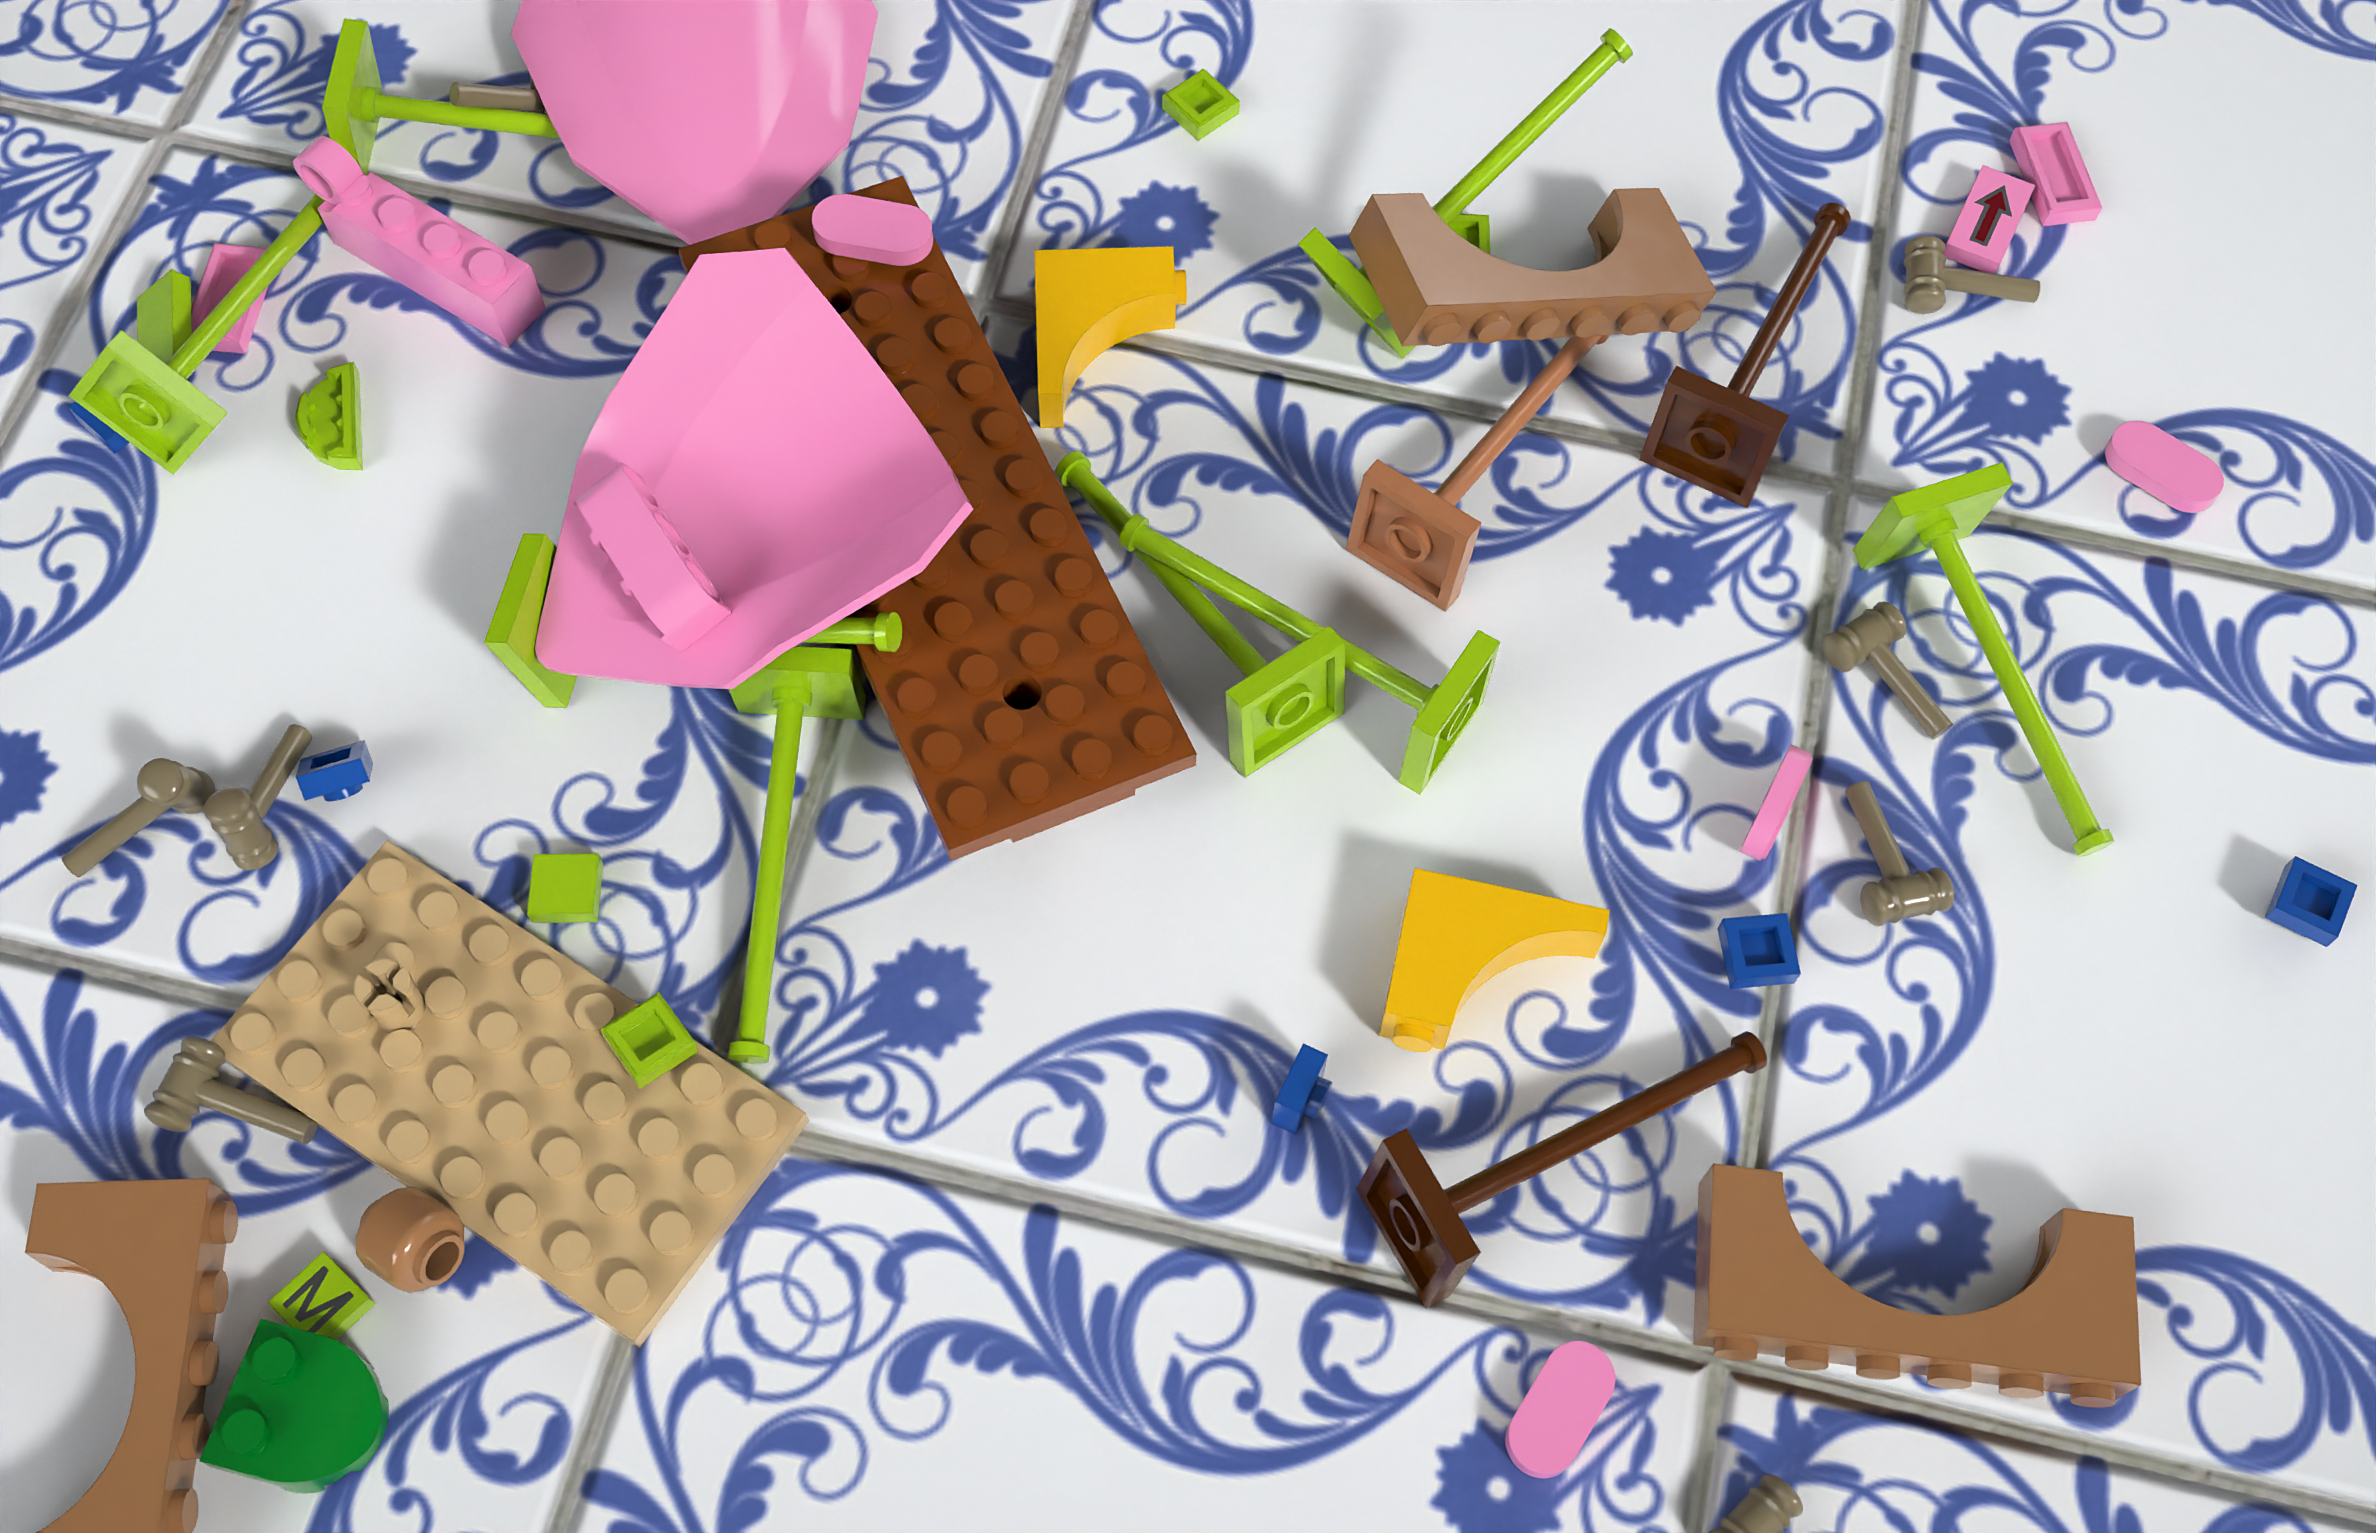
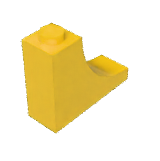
(1092, 303)
(1464, 934)

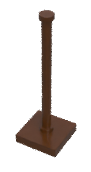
(1716, 431)
(1424, 1220)

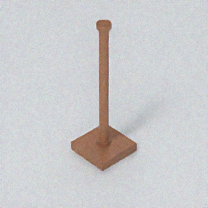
(1420, 533)

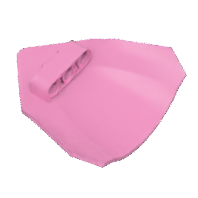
(700, 104)
(740, 488)

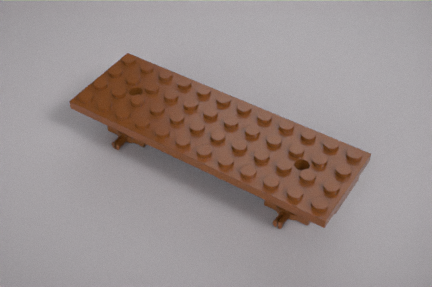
(1014, 657)

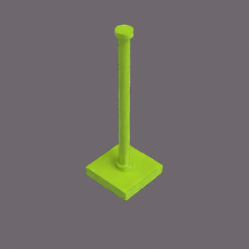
(357, 102)
(1355, 284)
(153, 400)
(1936, 519)
(521, 604)
(791, 686)
(1277, 700)
(1442, 709)

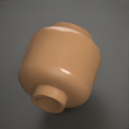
(410, 1240)

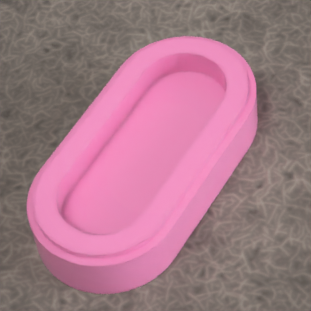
(872, 229)
(2164, 466)
(1776, 803)
(1560, 1409)

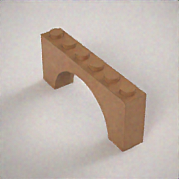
(1452, 292)
(163, 1262)
(1770, 1295)

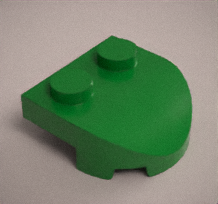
(298, 1412)

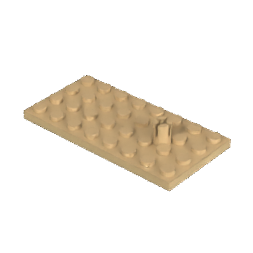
(485, 1080)

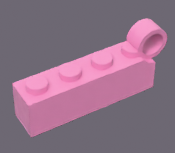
(420, 245)

